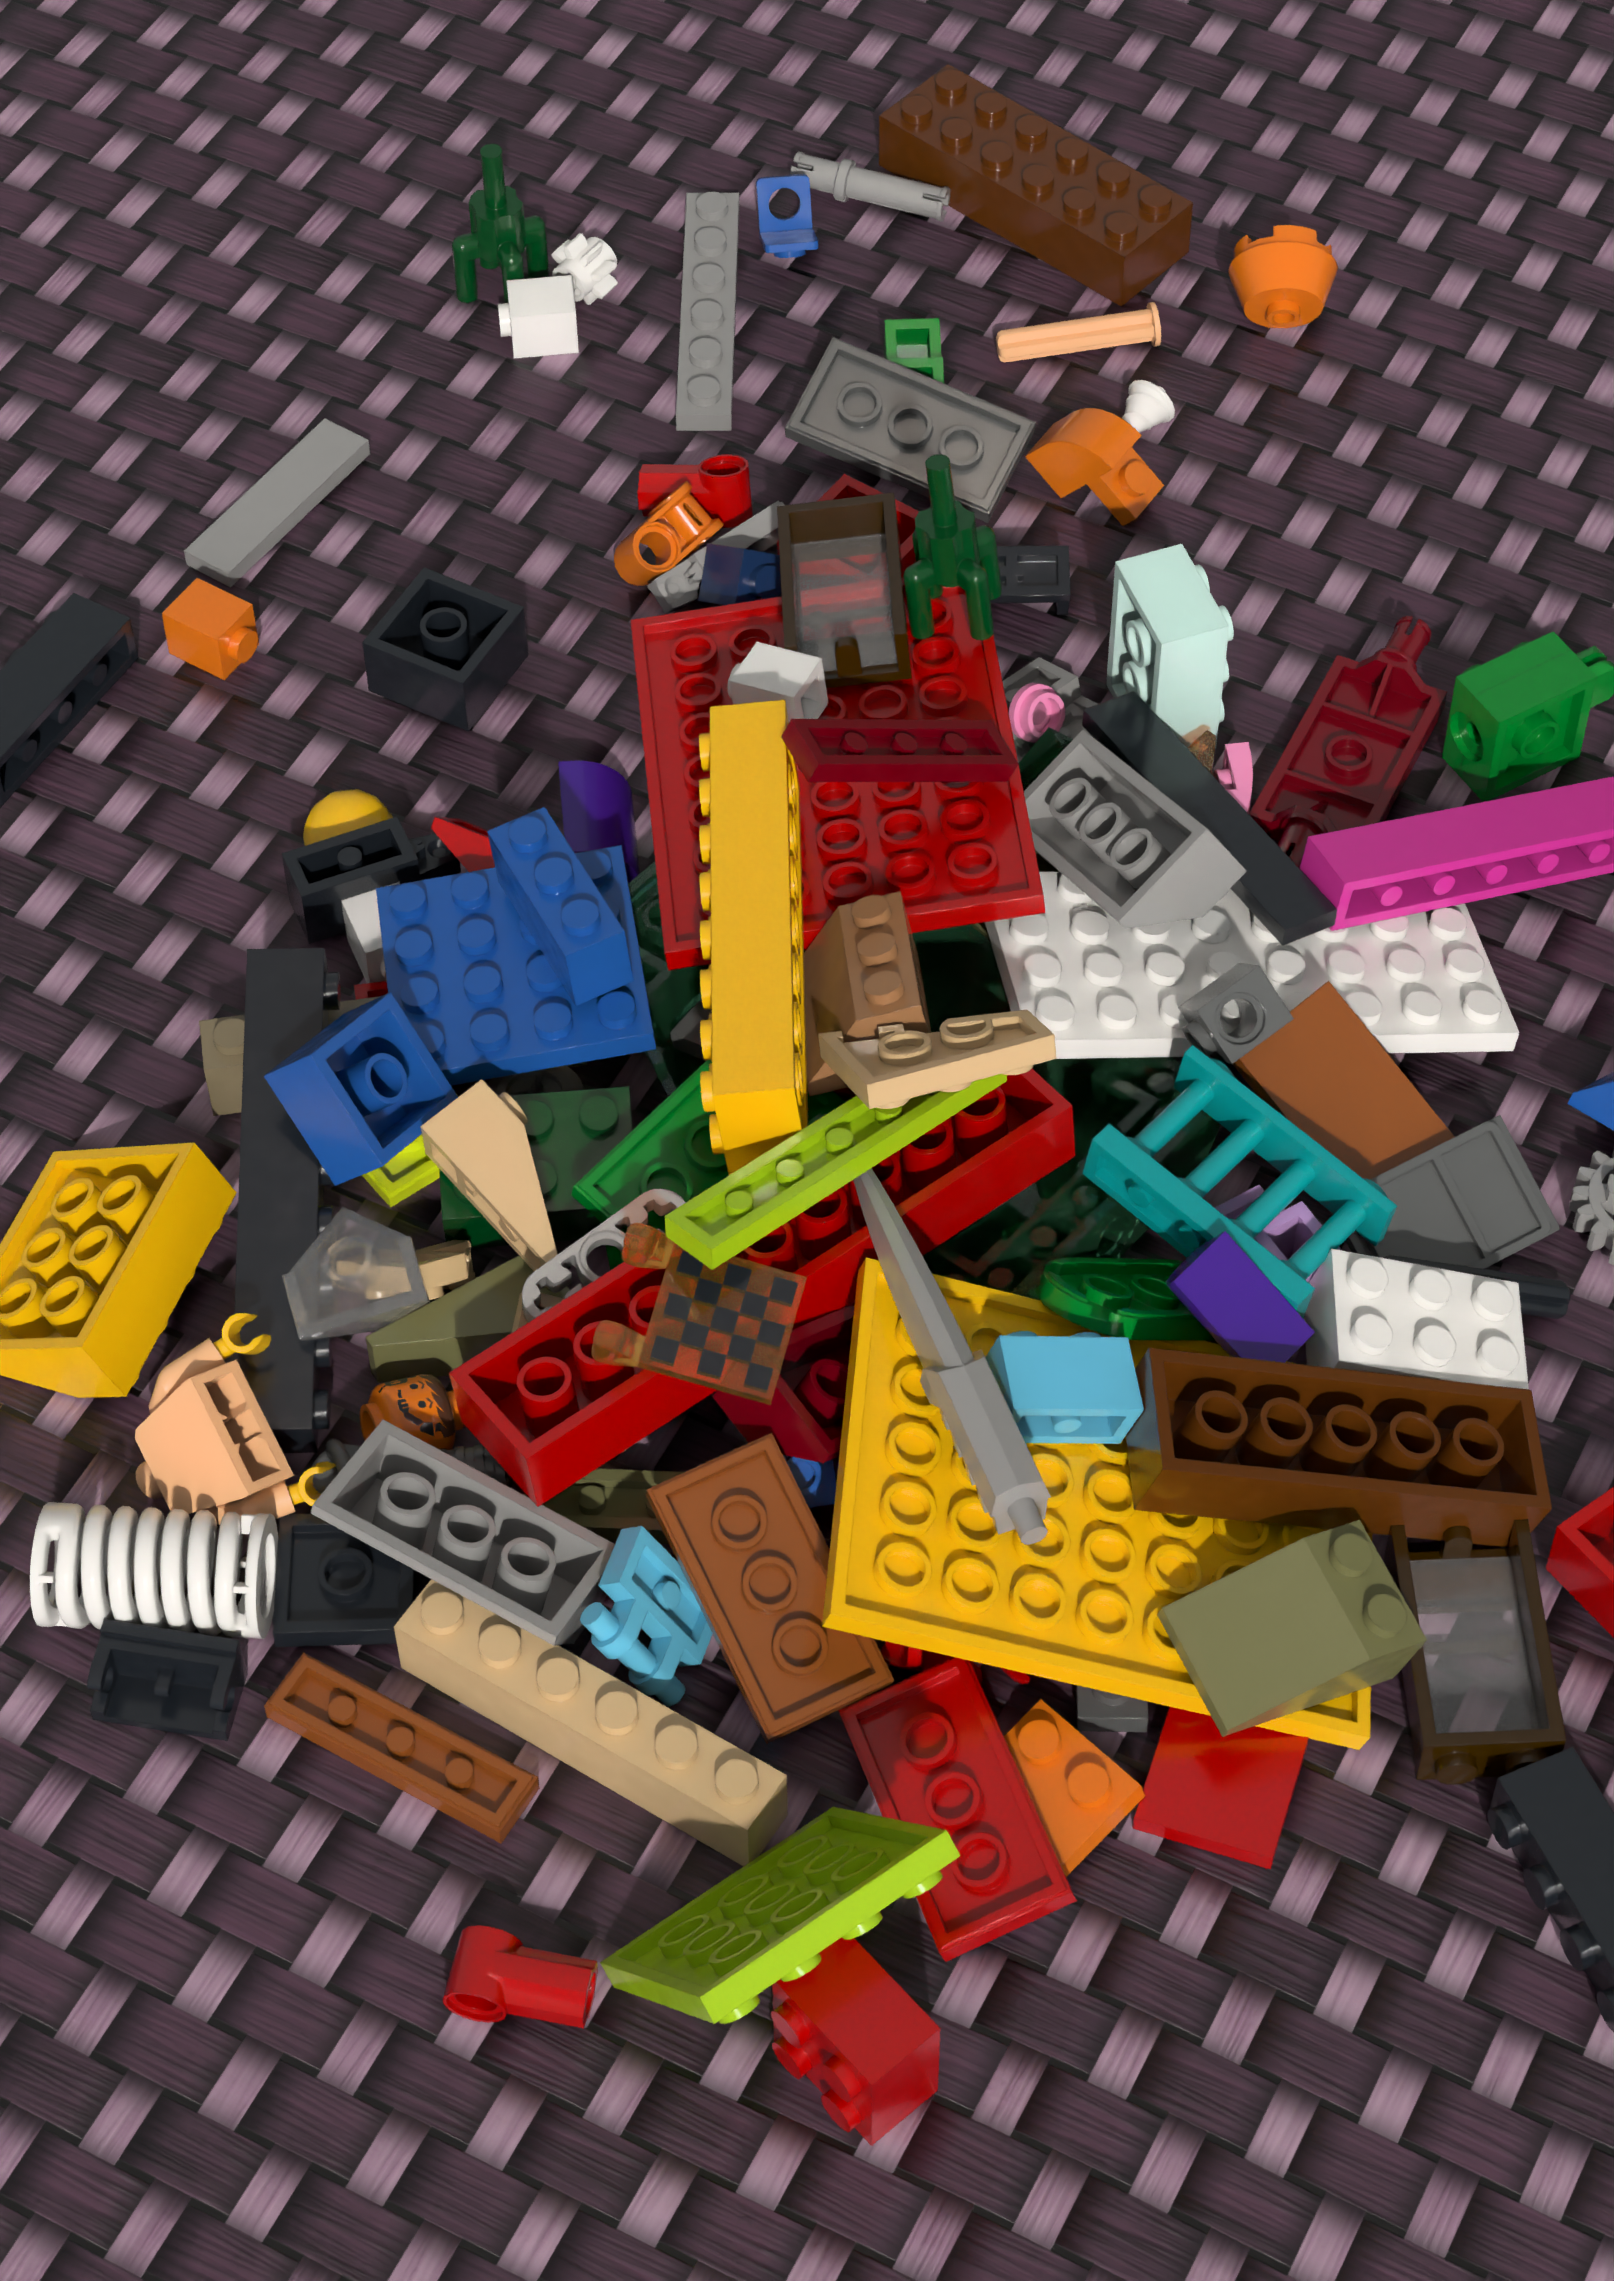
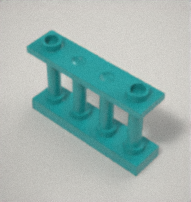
(1177, 1207)

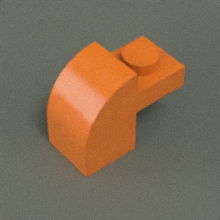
(1096, 451)

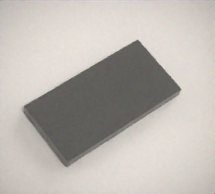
(897, 419)

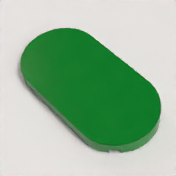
(1119, 1298)

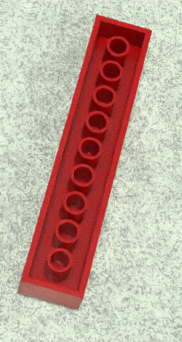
(561, 1414)

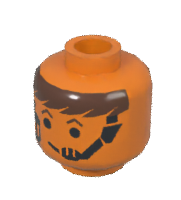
(416, 1406)

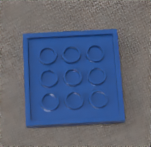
(486, 989)

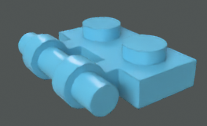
(653, 1597)

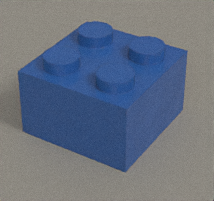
(361, 1089)

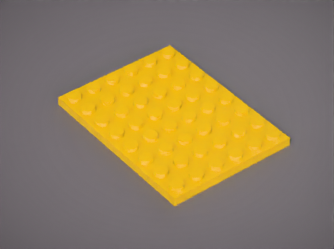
(1079, 1607)

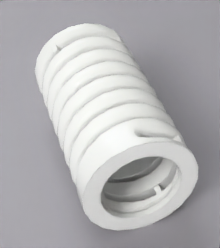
(151, 1552)

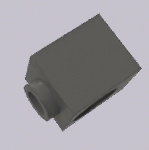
(1260, 1009)

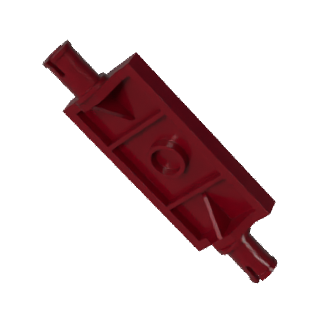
(1352, 745)

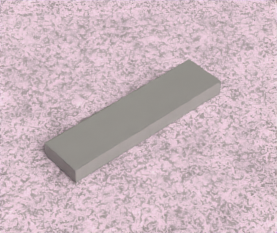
(277, 502)

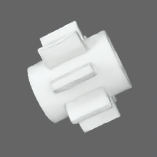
(590, 267)

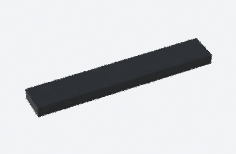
(1273, 884)

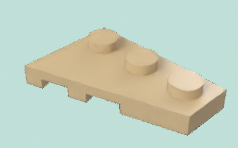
(917, 1063)

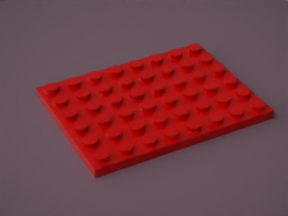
(948, 846)

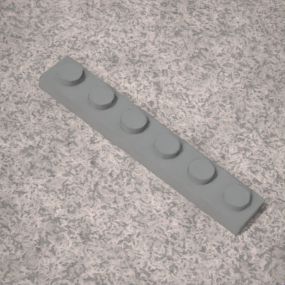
(708, 312)

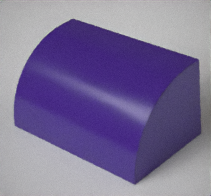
(598, 810)
(1238, 1302)

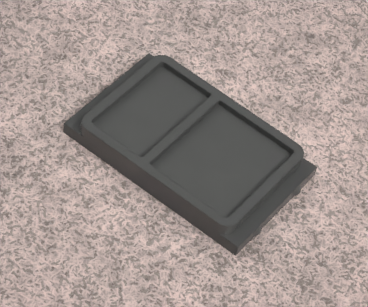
(1462, 1202)

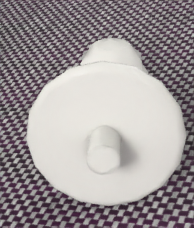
(1147, 406)

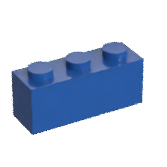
(560, 906)

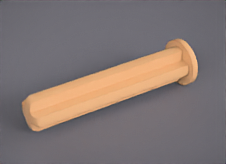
(1080, 335)

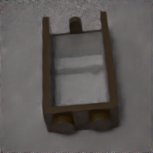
(845, 588)
(1485, 1678)

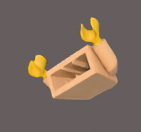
(211, 1440)

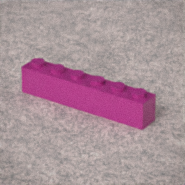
(1464, 853)

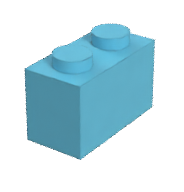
(1068, 1386)

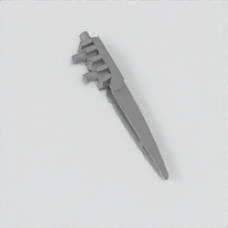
(956, 1377)

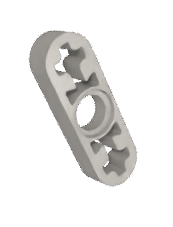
(555, 1273)

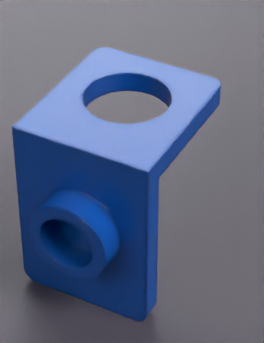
(790, 235)

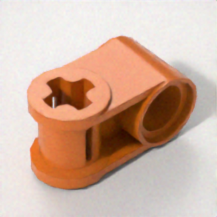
(671, 531)

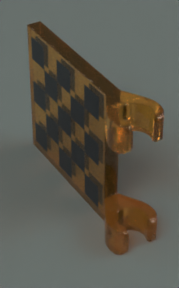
(707, 1324)

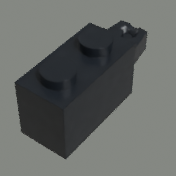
(355, 864)

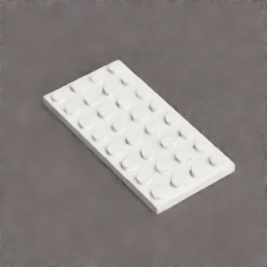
(1118, 990)

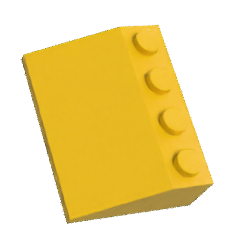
(103, 1263)

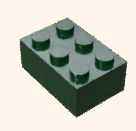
(566, 1139)

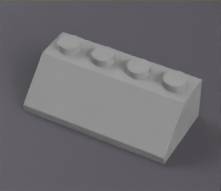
(1125, 839)
(468, 1533)

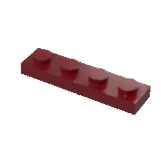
(899, 750)

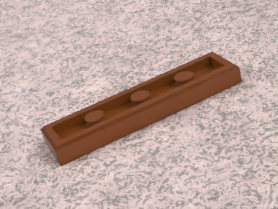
(402, 1747)

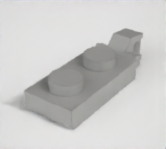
(681, 584)

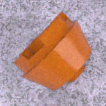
(1283, 276)

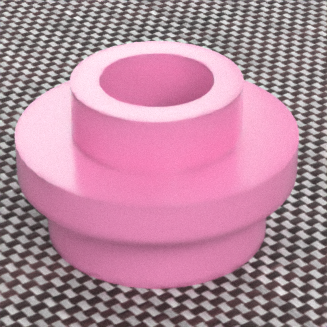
(1034, 710)

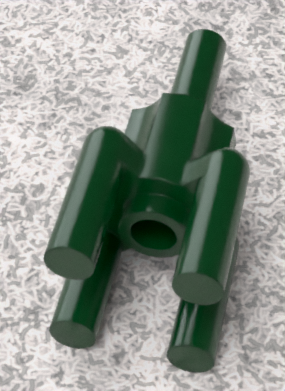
(498, 233)
(950, 554)

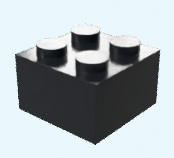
(445, 649)

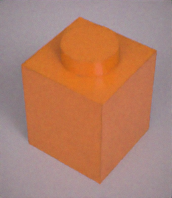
(210, 629)

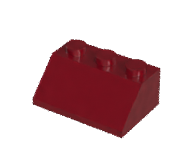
(808, 1392)

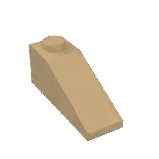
(488, 1157)

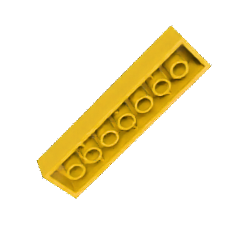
(752, 934)

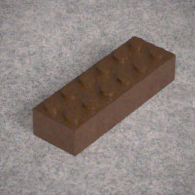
(1036, 184)
(1334, 1448)

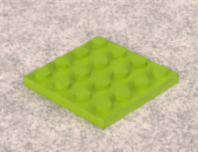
(780, 1913)

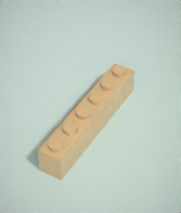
(594, 1723)

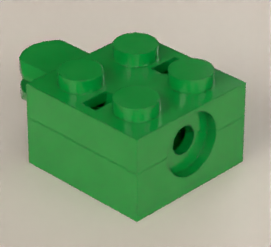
(1523, 713)

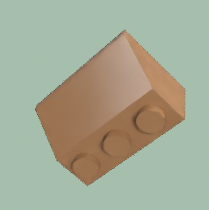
(861, 977)

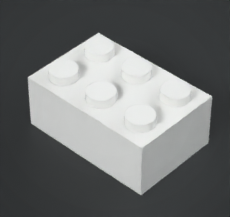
(1415, 1321)

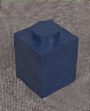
(739, 575)

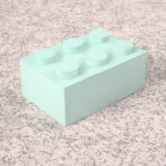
(1169, 641)

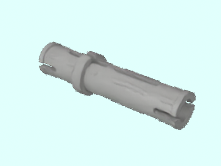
(848, 181)

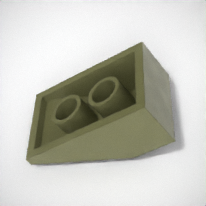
(1294, 1629)

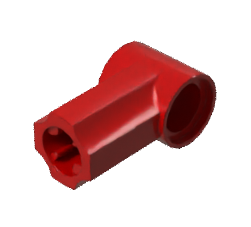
(717, 484)
(502, 1977)

